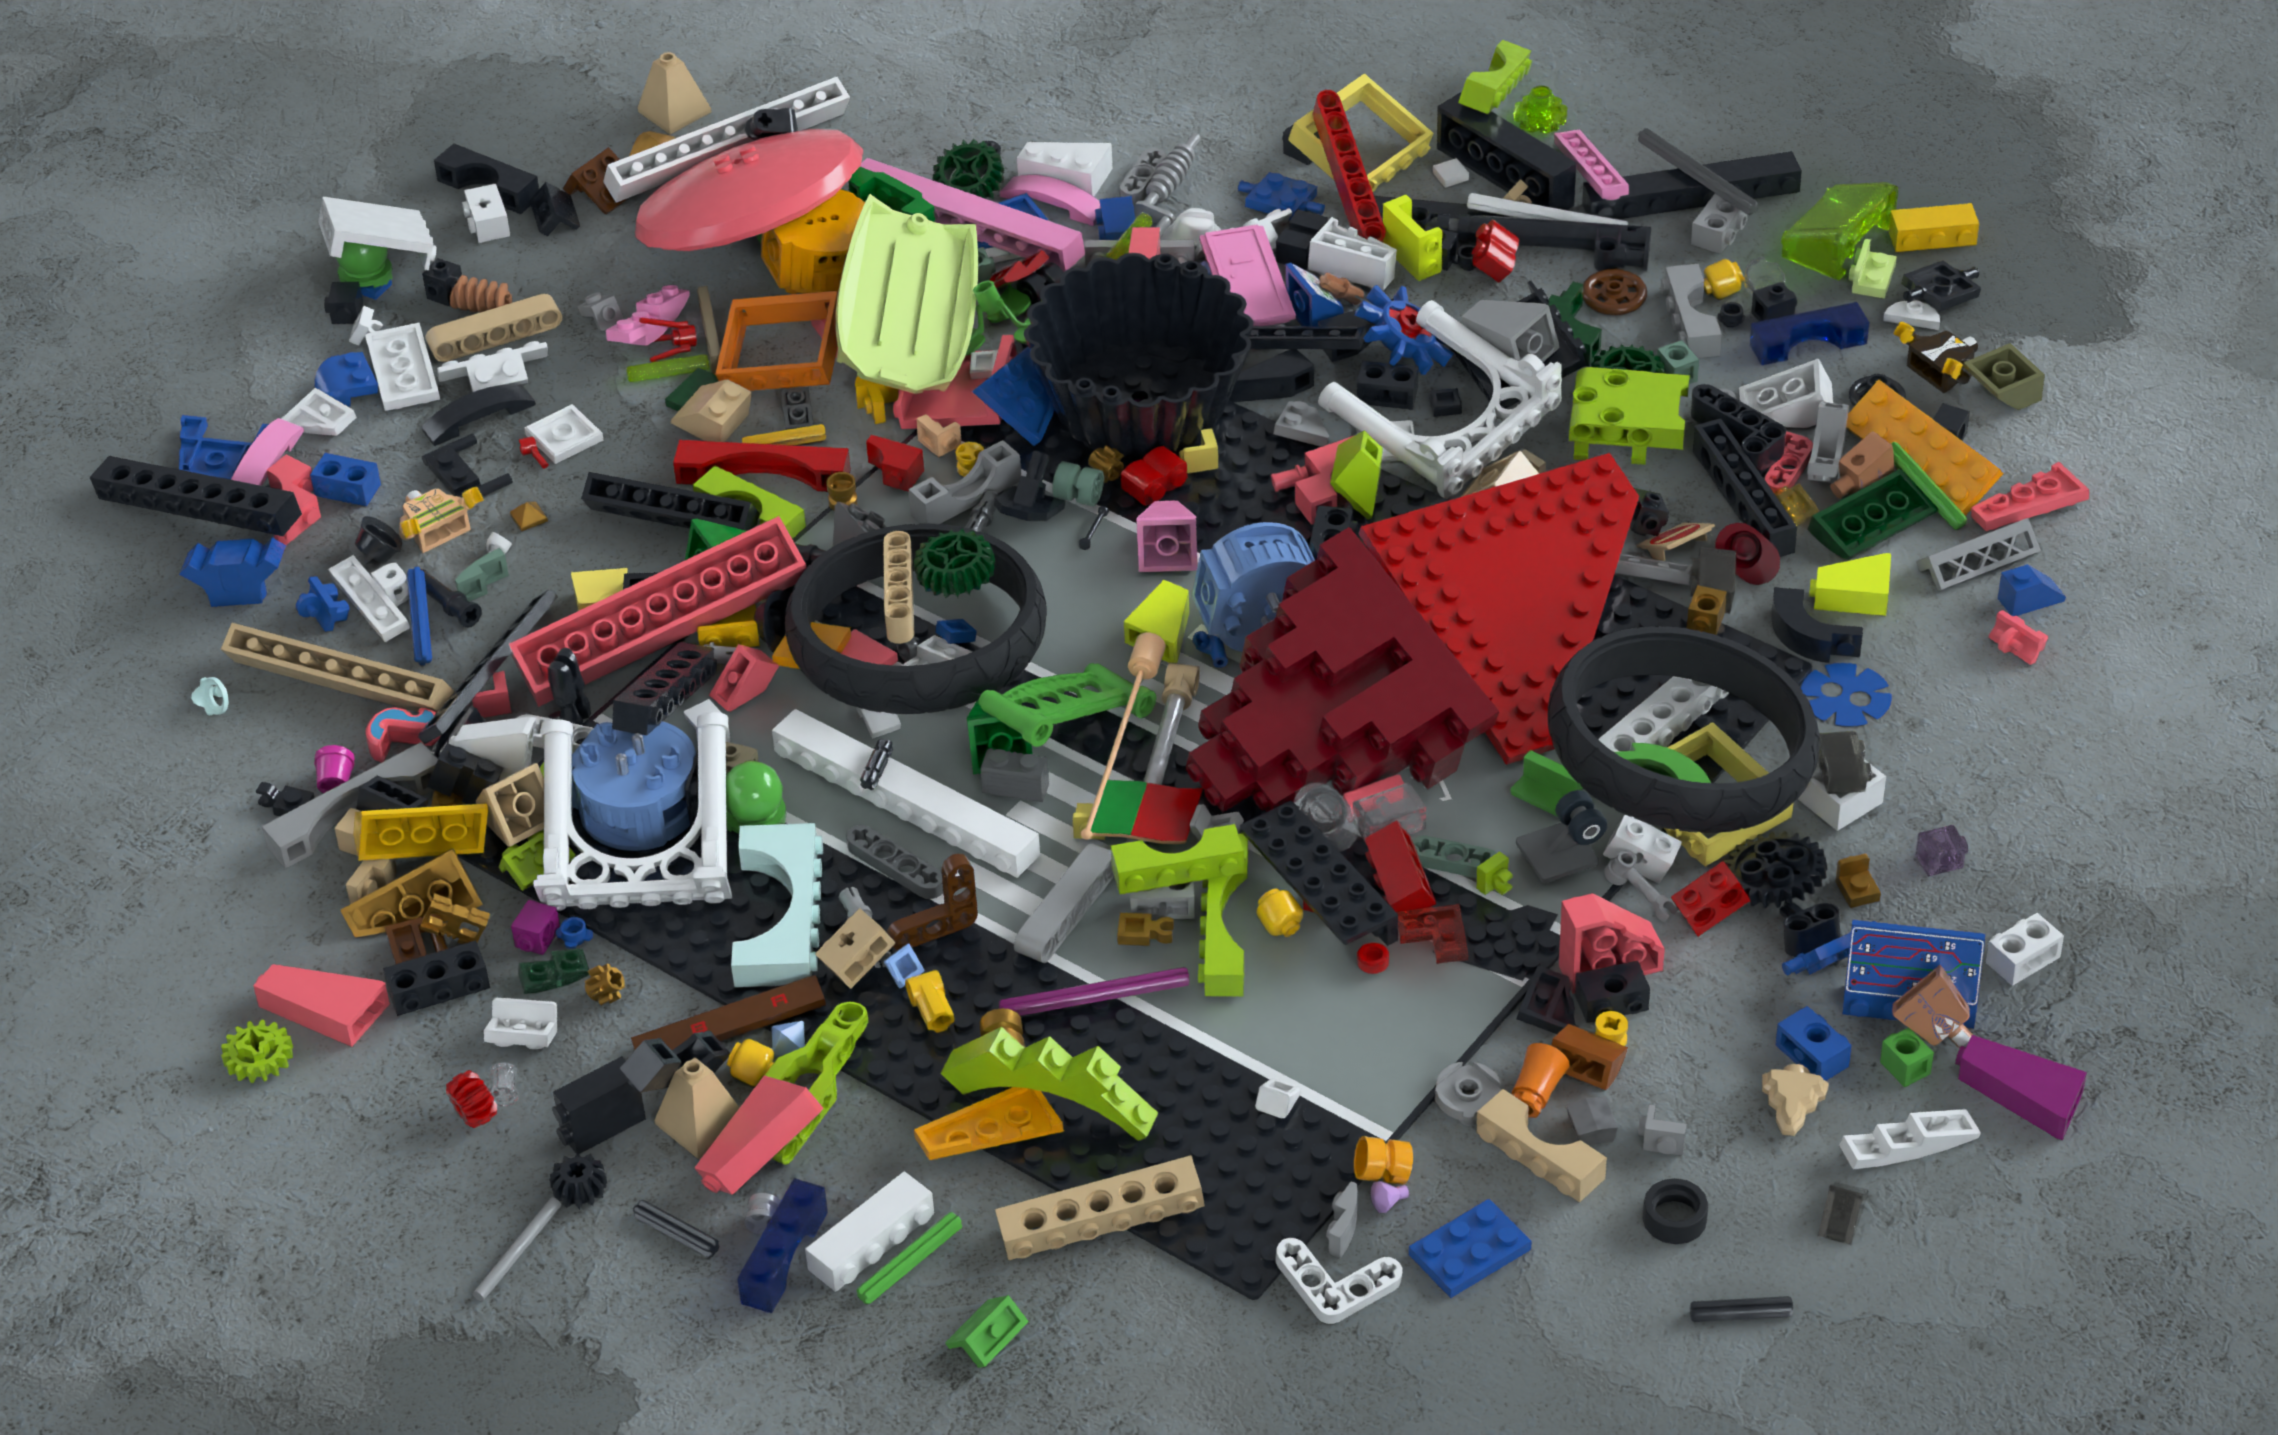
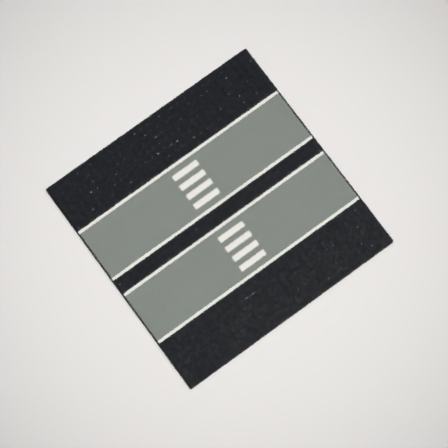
(1308, 1014)

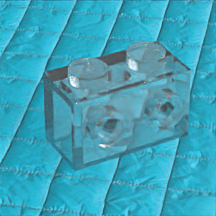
(1390, 805)

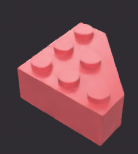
(1605, 935)

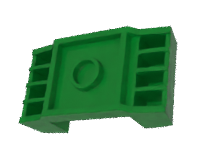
(890, 192)

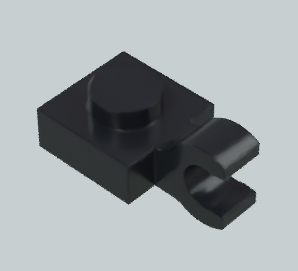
(283, 801)

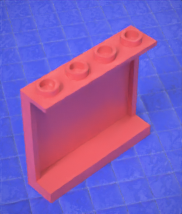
(958, 401)

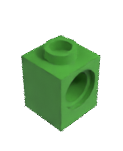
(1906, 1057)

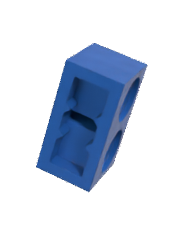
(345, 479)

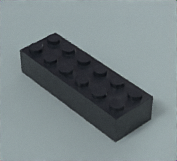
(1505, 154)

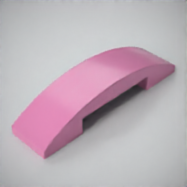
(1054, 192)
(266, 451)

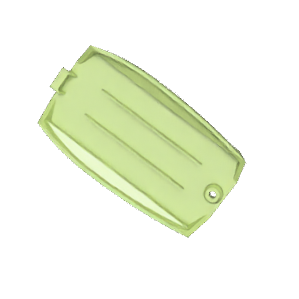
(906, 299)

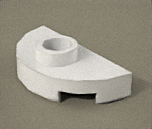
(1913, 313)

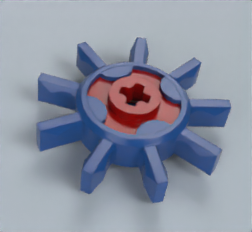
(1398, 329)

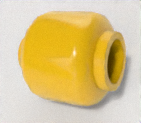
(1722, 279)
(1279, 912)
(750, 1061)

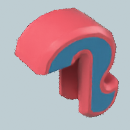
(395, 726)

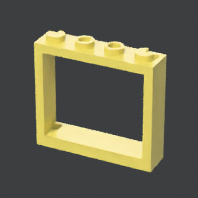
(1384, 106)
(1741, 767)

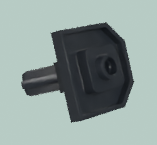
(1028, 498)

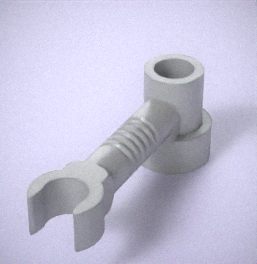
(1621, 869)

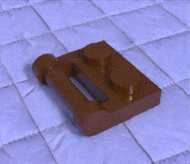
(407, 941)

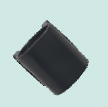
(771, 122)

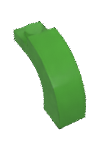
(1664, 762)

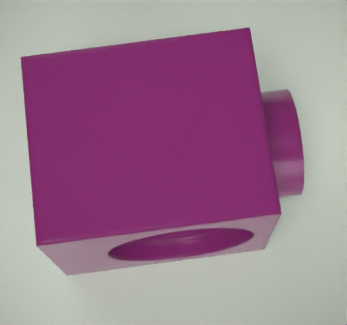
(535, 927)

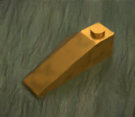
(412, 895)

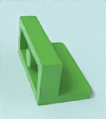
(1543, 782)
(989, 1330)

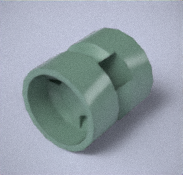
(1083, 484)

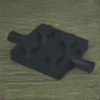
(1941, 285)

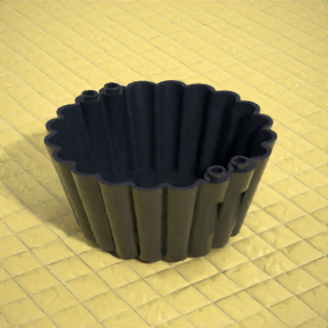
(1137, 333)

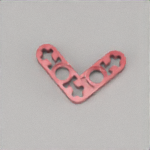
(1796, 454)

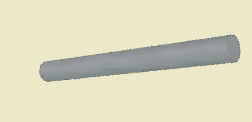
(516, 1249)

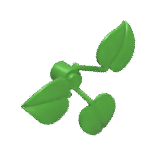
(998, 308)

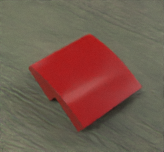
(1018, 270)

